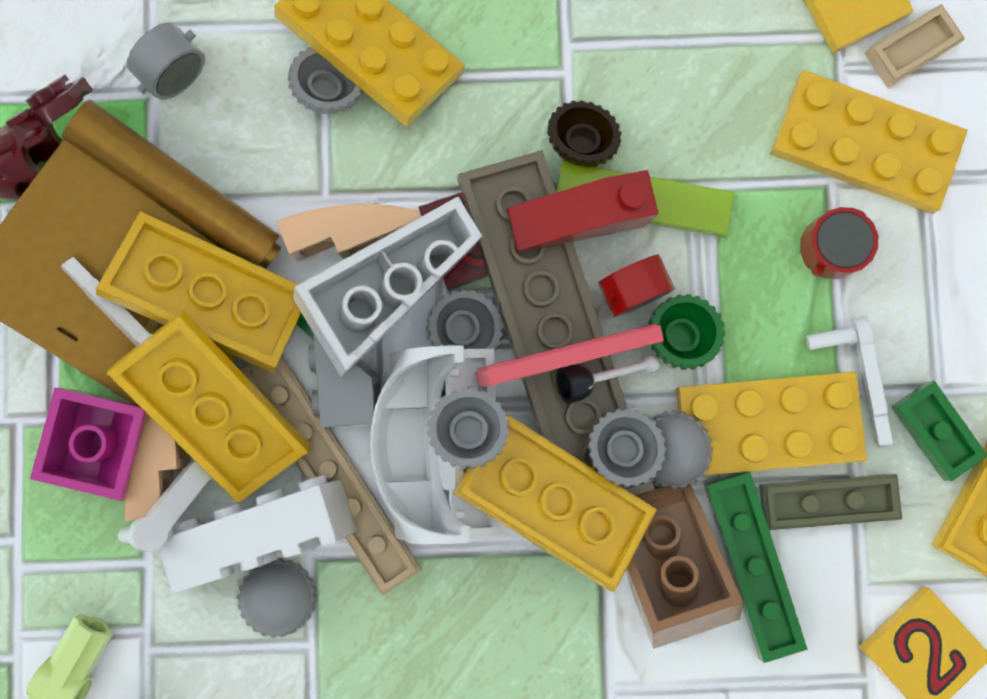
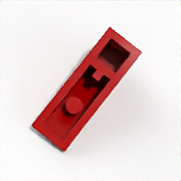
(584, 212)

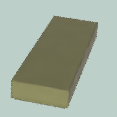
(831, 501)

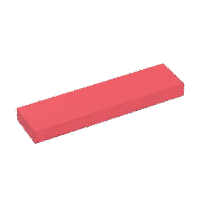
(568, 355)

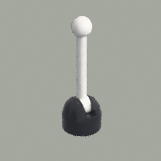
(576, 381)

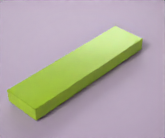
(678, 203)

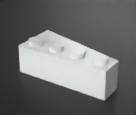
(376, 287)
(257, 535)

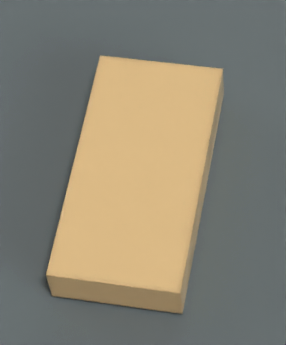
(914, 45)

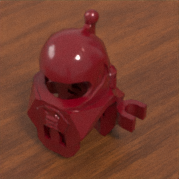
(31, 134)

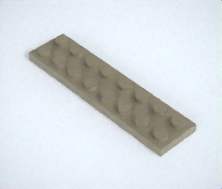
(540, 301)

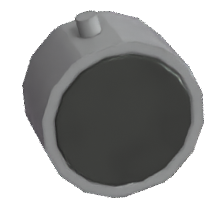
(165, 61)

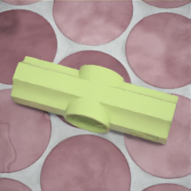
(68, 669)

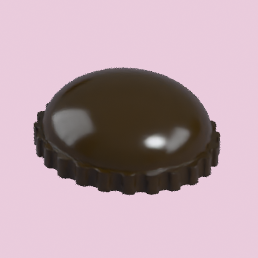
(584, 133)

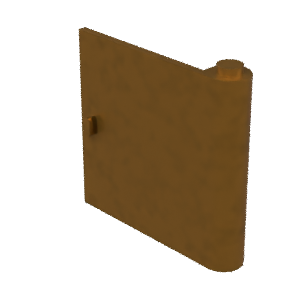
(84, 210)

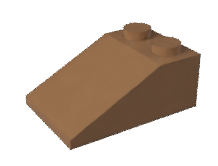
(680, 571)

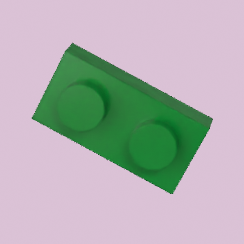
(939, 431)

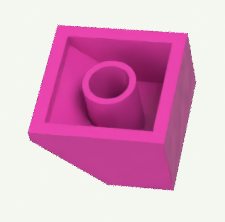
(89, 443)

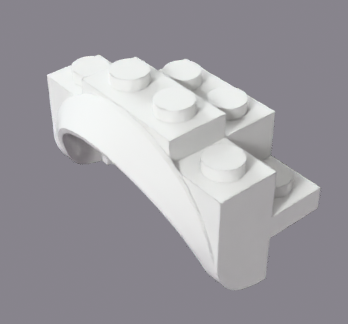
(402, 458)

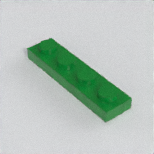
(755, 567)

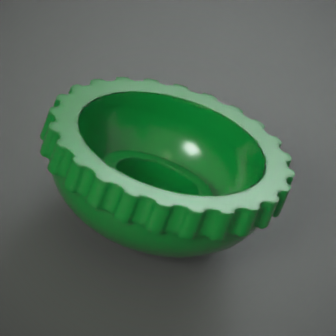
(689, 331)

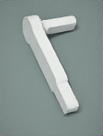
(113, 311)
(862, 337)
(151, 531)

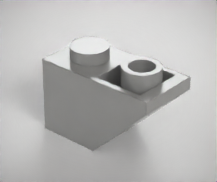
(344, 399)

